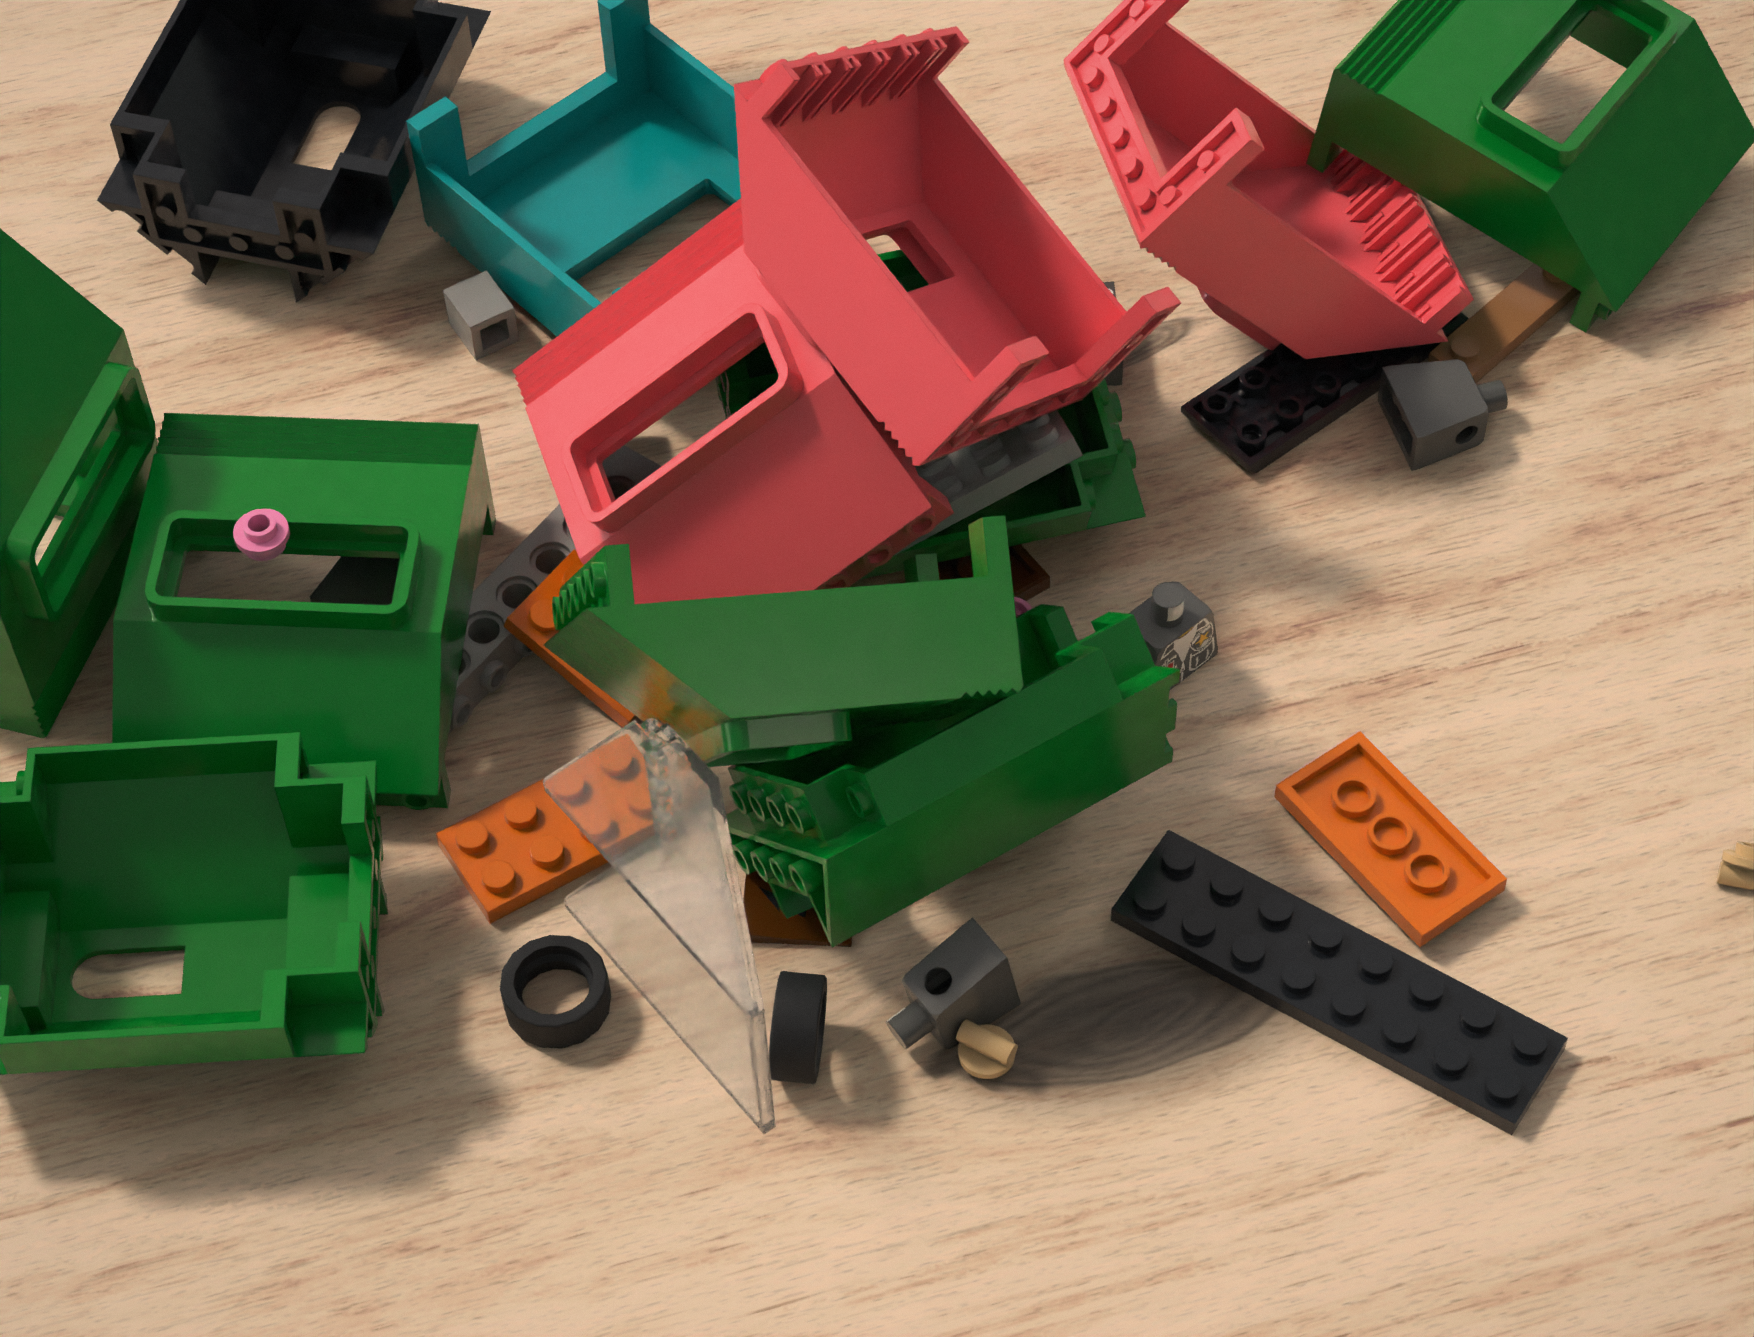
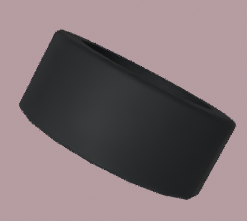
(543, 956)
(797, 1027)

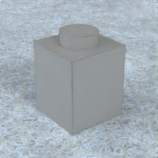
(481, 315)

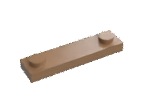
(1506, 321)

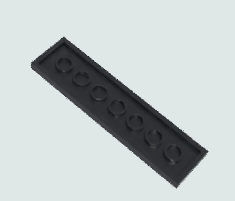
(1340, 981)

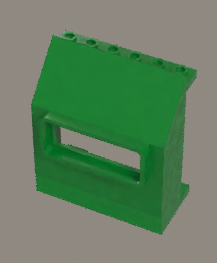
(1599, 210)
(70, 447)
(797, 667)
(341, 674)

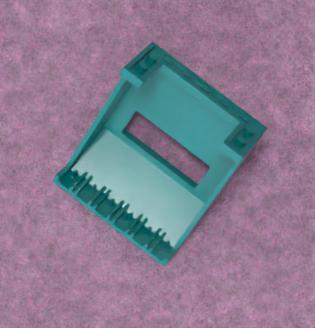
(583, 171)

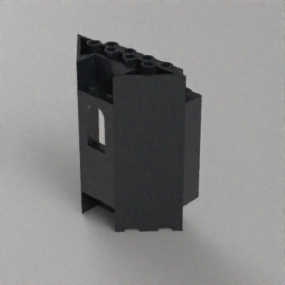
(230, 102)

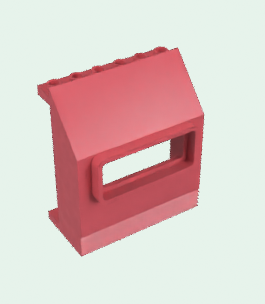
(882, 148)
(1228, 201)
(765, 503)

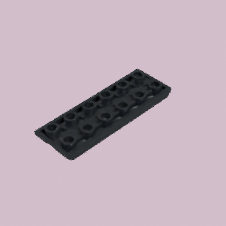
(1287, 398)

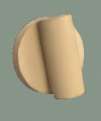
(1737, 866)
(985, 1050)

